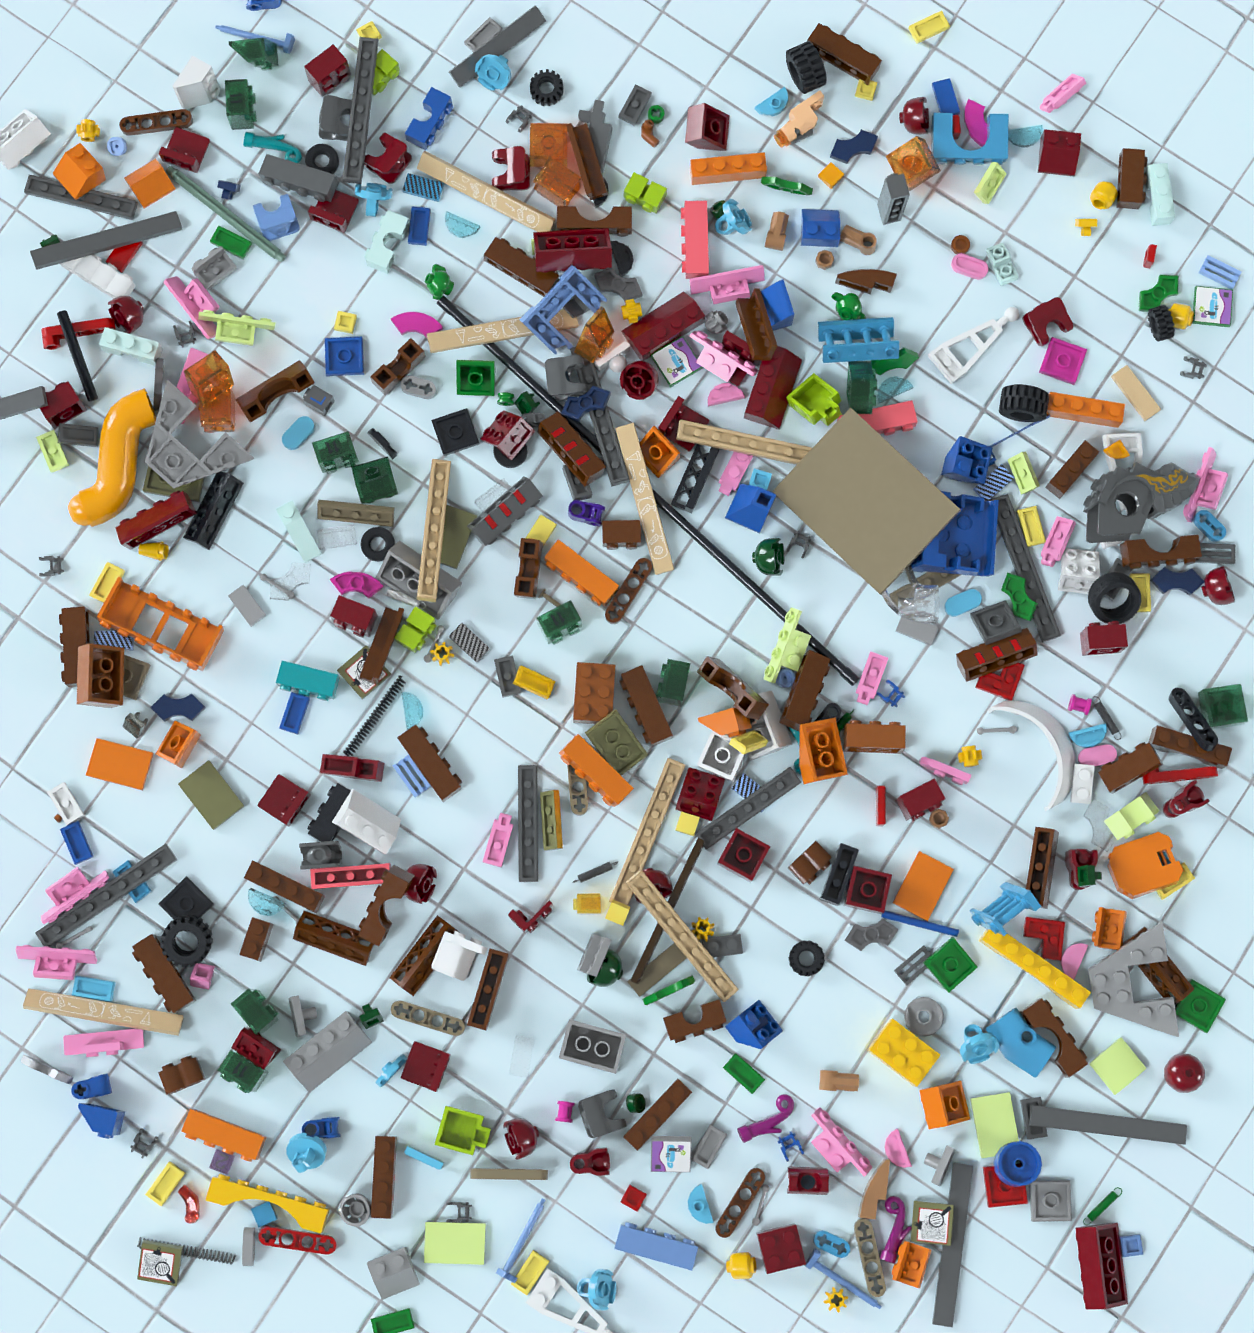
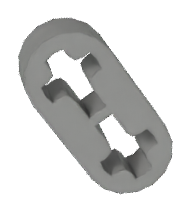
(417, 392)
(248, 1247)

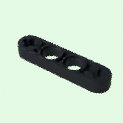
(1180, 696)

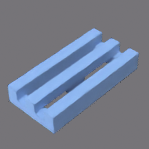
(1223, 266)
(402, 763)

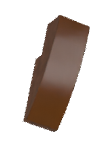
(867, 279)

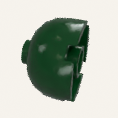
(768, 556)
(609, 971)

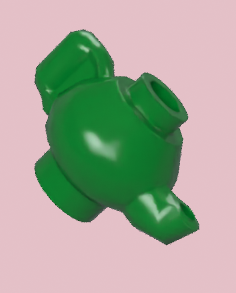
(439, 282)
(848, 306)

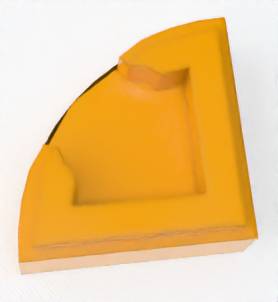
(1117, 450)

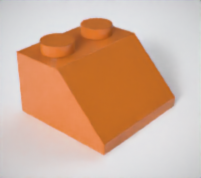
(79, 171)
(727, 722)
(944, 1105)

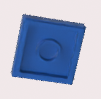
(344, 356)

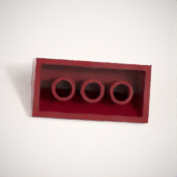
(579, 248)
(664, 325)
(771, 387)
(155, 520)
(1101, 1266)

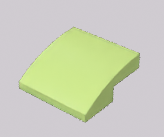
(1117, 1066)

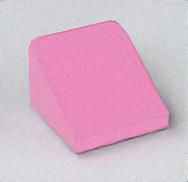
(202, 976)

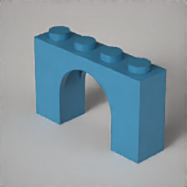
(946, 150)

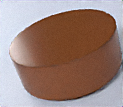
(960, 244)

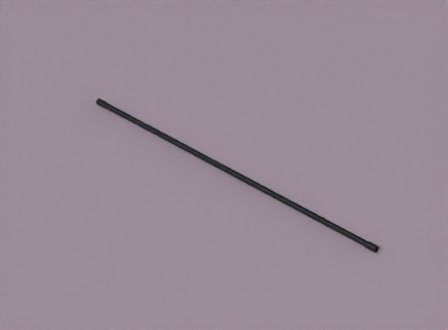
(844, 671)

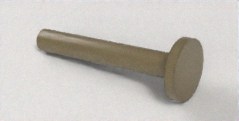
(550, 599)

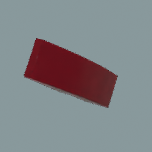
(352, 767)

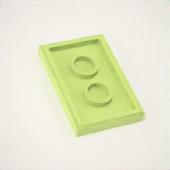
(994, 1122)
(454, 1243)

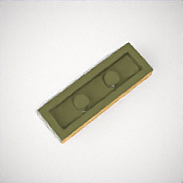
(551, 820)

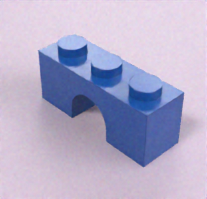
(423, 132)

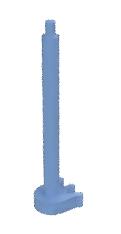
(287, 45)
(812, 1262)
(505, 1272)

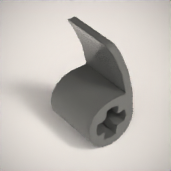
(575, 307)

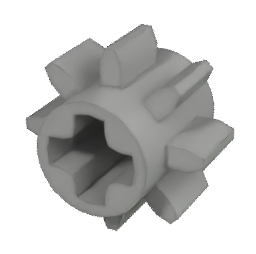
(716, 322)

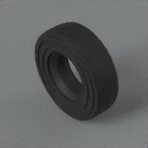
(327, 150)
(515, 462)
(366, 540)

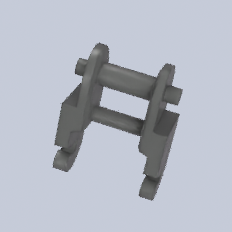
(514, 114)
(191, 332)
(1195, 362)
(533, 419)
(793, 541)
(51, 572)
(148, 1147)
(459, 1205)

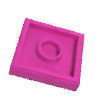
(1063, 360)

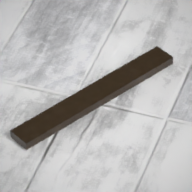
(673, 899)

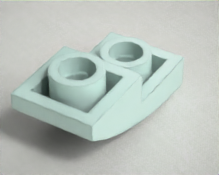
(1001, 264)

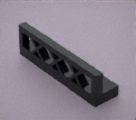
(700, 481)
(215, 510)

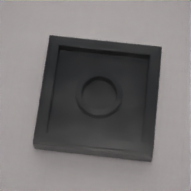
(455, 432)
(186, 899)

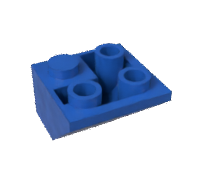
(967, 461)
(750, 507)
(754, 1026)

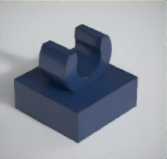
(228, 188)

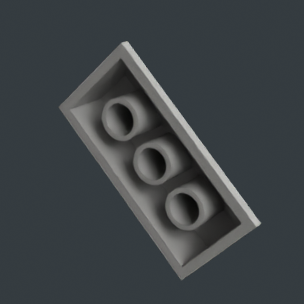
(401, 573)
(327, 1051)

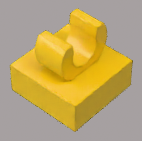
(1085, 225)

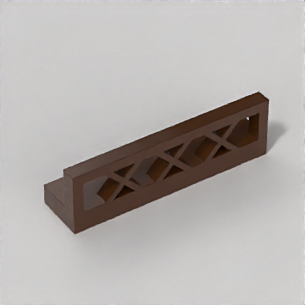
(587, 161)
(756, 326)
(381, 645)
(332, 941)
(420, 970)
(1168, 972)

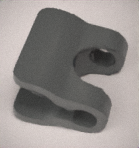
(329, 119)
(558, 377)
(321, 855)
(594, 1116)

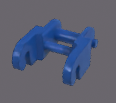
(895, 690)
(784, 1148)

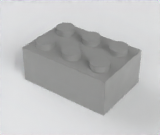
(592, 1046)

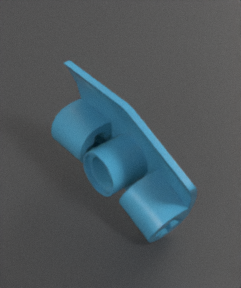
(1027, 1056)

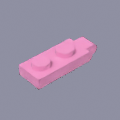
(1062, 93)
(734, 472)
(1057, 541)
(871, 677)
(942, 770)
(498, 840)

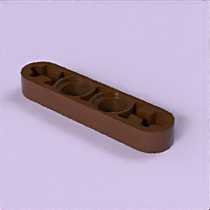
(156, 119)
(630, 592)
(738, 1201)

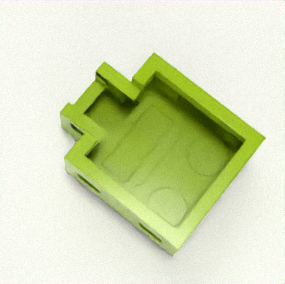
(816, 401)
(462, 1131)

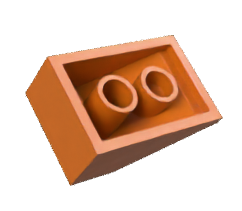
(821, 751)

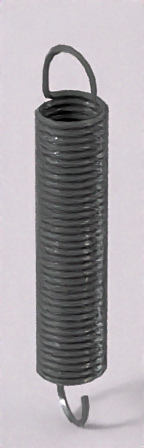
(1106, 717)
(595, 872)

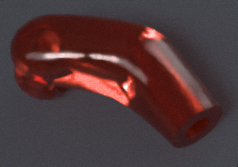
(192, 1204)

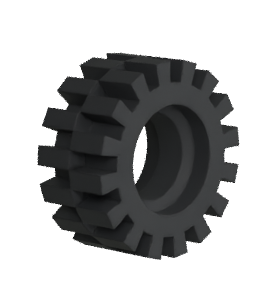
(543, 77)
(1161, 323)
(818, 958)

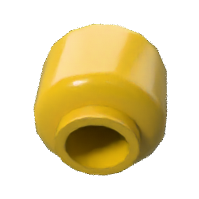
(1103, 195)
(1181, 315)
(741, 1265)

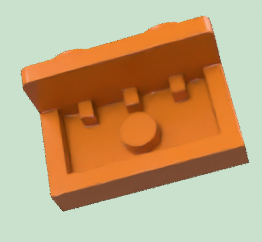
(1109, 928)
(911, 1264)

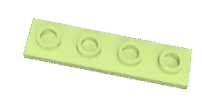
(235, 329)
(789, 648)

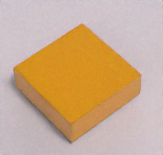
(830, 175)

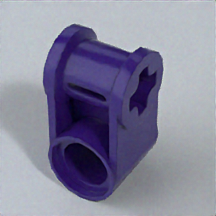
(587, 513)

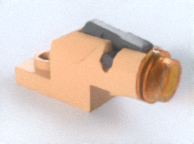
(801, 121)

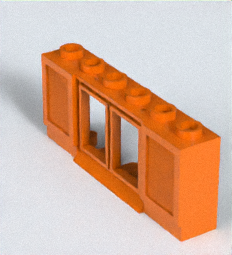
(125, 606)

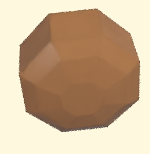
(824, 259)
(938, 818)

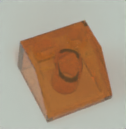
(595, 336)

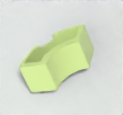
(1131, 816)

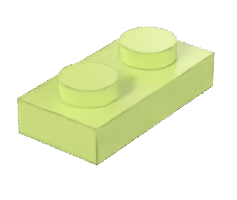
(990, 182)
(52, 451)
(1023, 473)

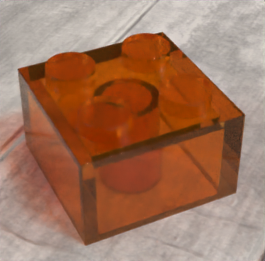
(547, 142)
(914, 161)
(209, 378)

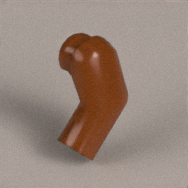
(647, 133)

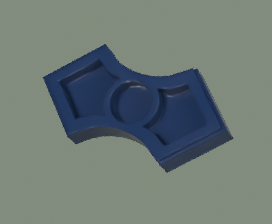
(860, 144)
(594, 399)
(1184, 581)
(187, 707)

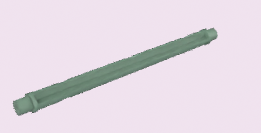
(225, 213)

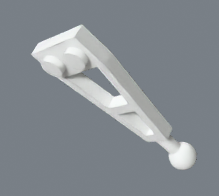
(946, 361)
(1132, 443)
(546, 1290)

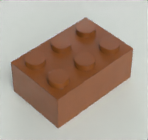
(100, 676)
(593, 692)
(874, 737)

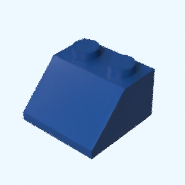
(820, 228)
(778, 305)
(103, 1120)

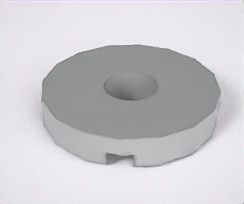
(935, 1016)

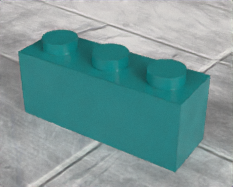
(307, 680)

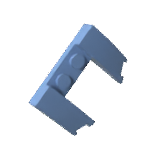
(537, 318)

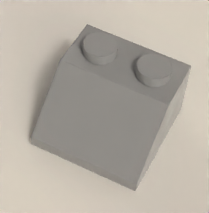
(393, 1273)

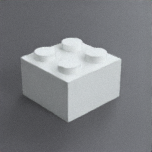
(721, 757)

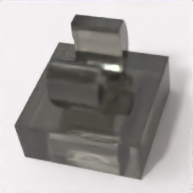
(134, 725)

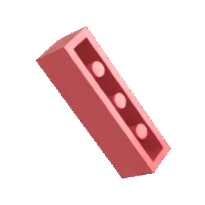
(696, 239)
(891, 418)
(348, 876)

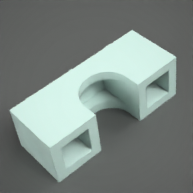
(1159, 184)
(391, 226)
(124, 343)

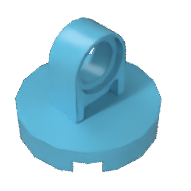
(493, 72)
(373, 193)
(736, 219)
(977, 1048)
(306, 1152)
(600, 1289)

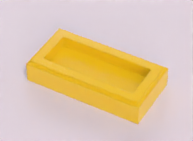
(534, 682)

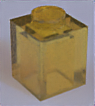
(587, 904)

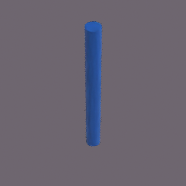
(920, 923)

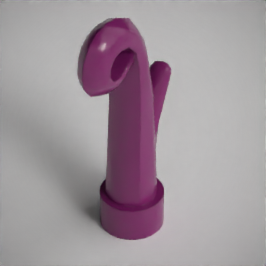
(766, 1126)
(897, 1233)

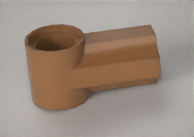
(776, 235)
(856, 239)
(836, 1081)

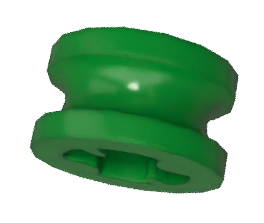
(656, 108)
(505, 399)

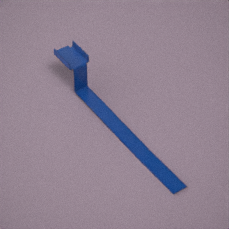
(992, 461)

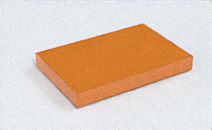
(119, 764)
(923, 886)

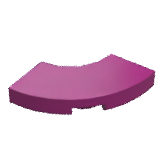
(975, 122)
(416, 322)
(356, 582)

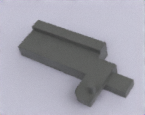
(599, 131)

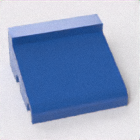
(966, 542)

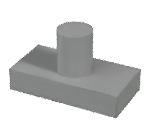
(300, 1015)
(940, 1164)

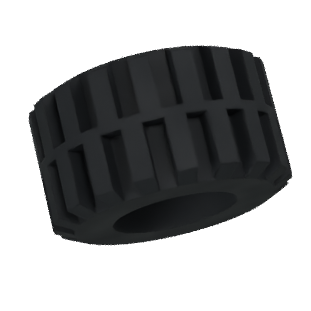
(806, 67)
(1024, 403)
(181, 956)

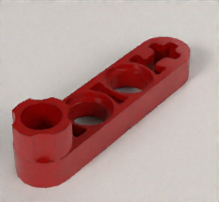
(53, 334)
(1156, 777)
(297, 1240)

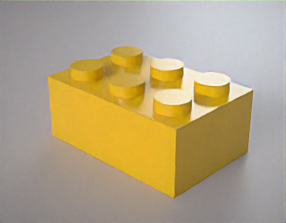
(903, 1052)

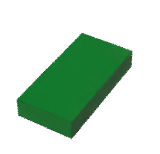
(231, 242)
(743, 1073)
(393, 1322)

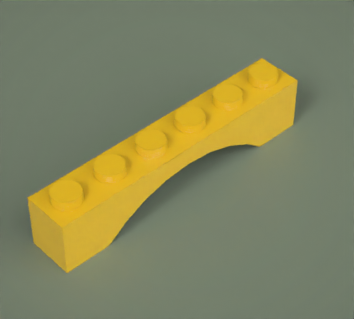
(1036, 966)
(308, 1215)

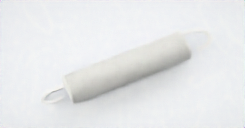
(403, 597)

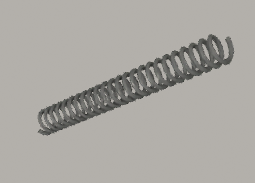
(202, 1254)

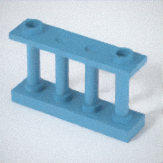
(858, 329)
(1006, 907)

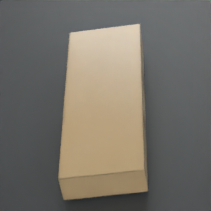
(1135, 393)

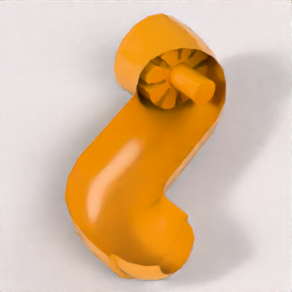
(116, 461)

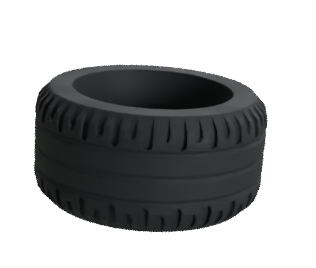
(1106, 583)

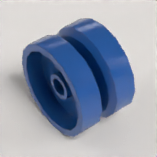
(1007, 1170)

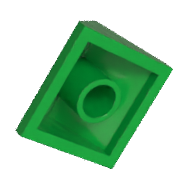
(475, 377)

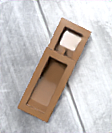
(875, 1189)

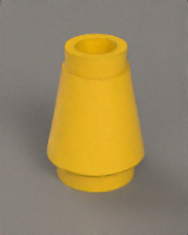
(154, 550)

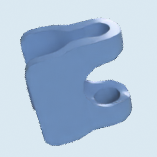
(278, 222)

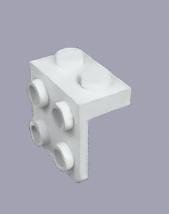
(456, 955)

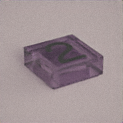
(222, 1161)

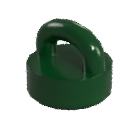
(717, 209)
(635, 1103)

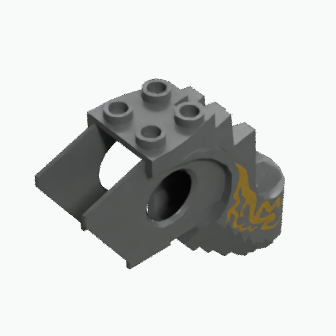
(1142, 492)

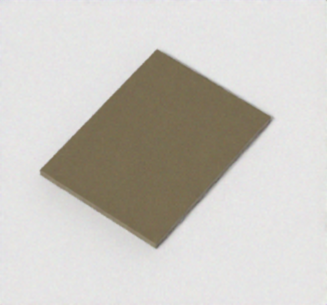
(866, 501)

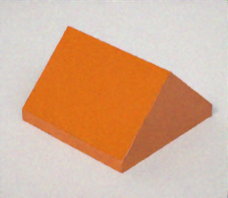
(150, 183)
(658, 452)
(178, 744)

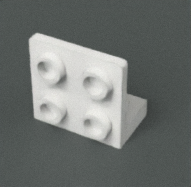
(1078, 570)

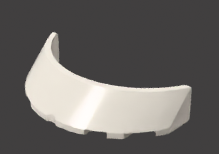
(1057, 738)

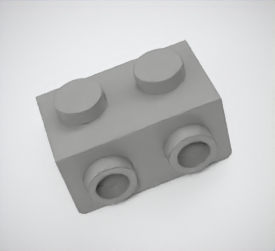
(213, 268)

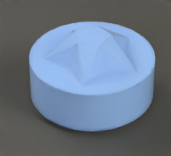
(117, 146)
(785, 678)

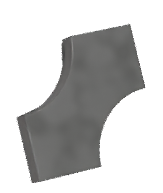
(625, 287)
(158, 383)
(862, 936)
(46, 1069)

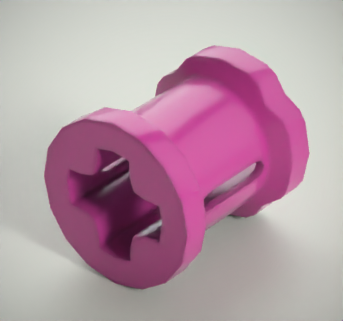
(1079, 704)
(565, 1111)

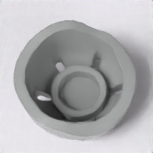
(356, 1208)

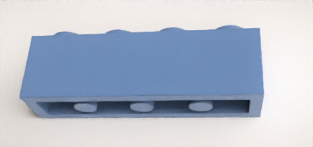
(656, 1247)

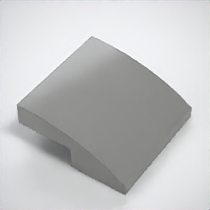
(594, 955)

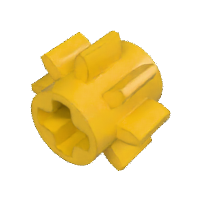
(88, 130)
(631, 311)
(438, 650)
(970, 756)
(706, 925)
(831, 1296)

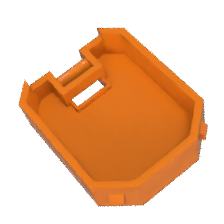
(1138, 869)

